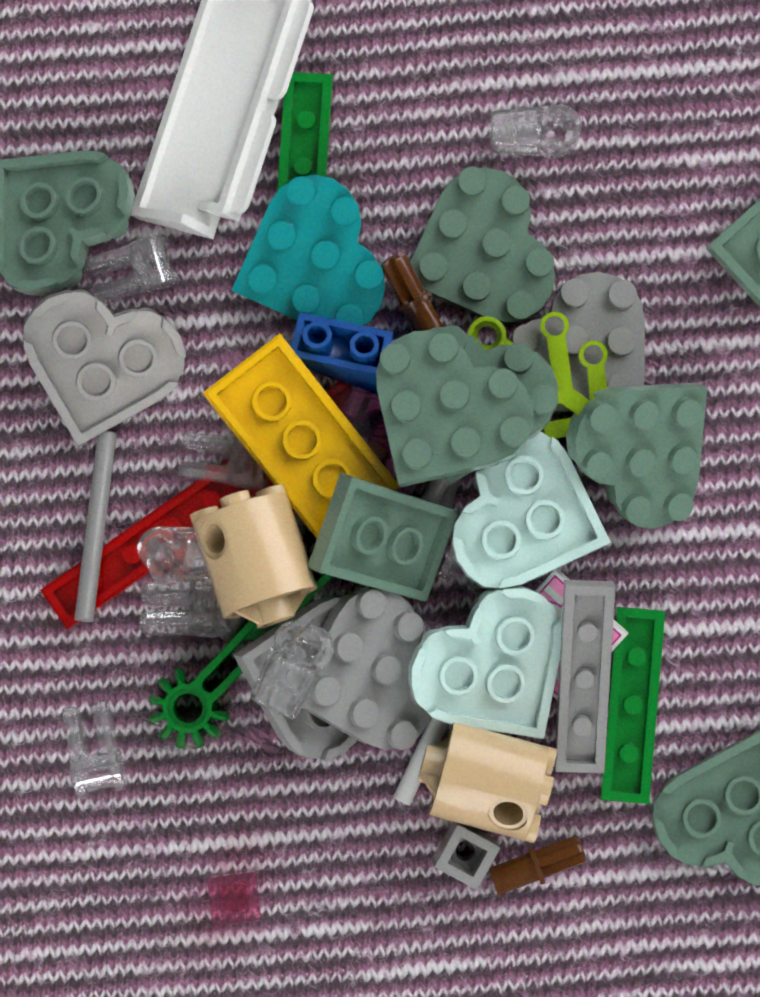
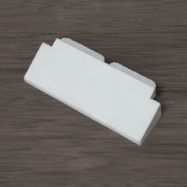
(221, 113)

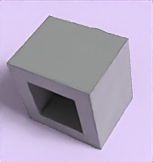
(469, 868)

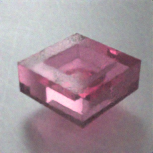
(234, 898)

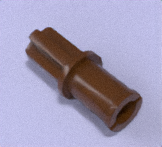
(410, 293)
(537, 865)

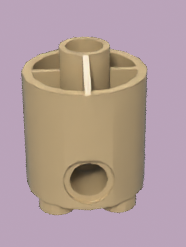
(255, 556)
(489, 780)

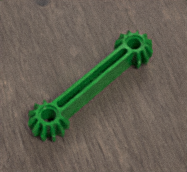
(199, 689)

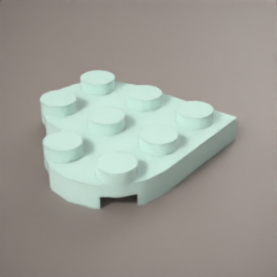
(526, 518)
(495, 667)

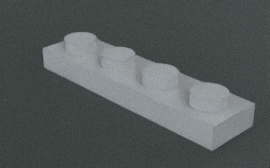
(584, 676)

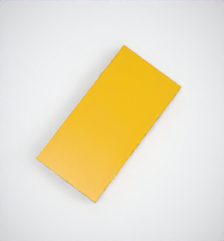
(293, 429)

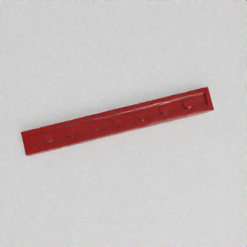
(120, 558)

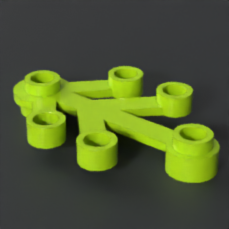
(560, 365)

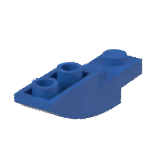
(340, 349)

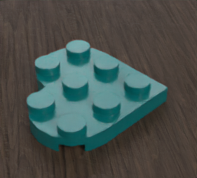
(310, 255)

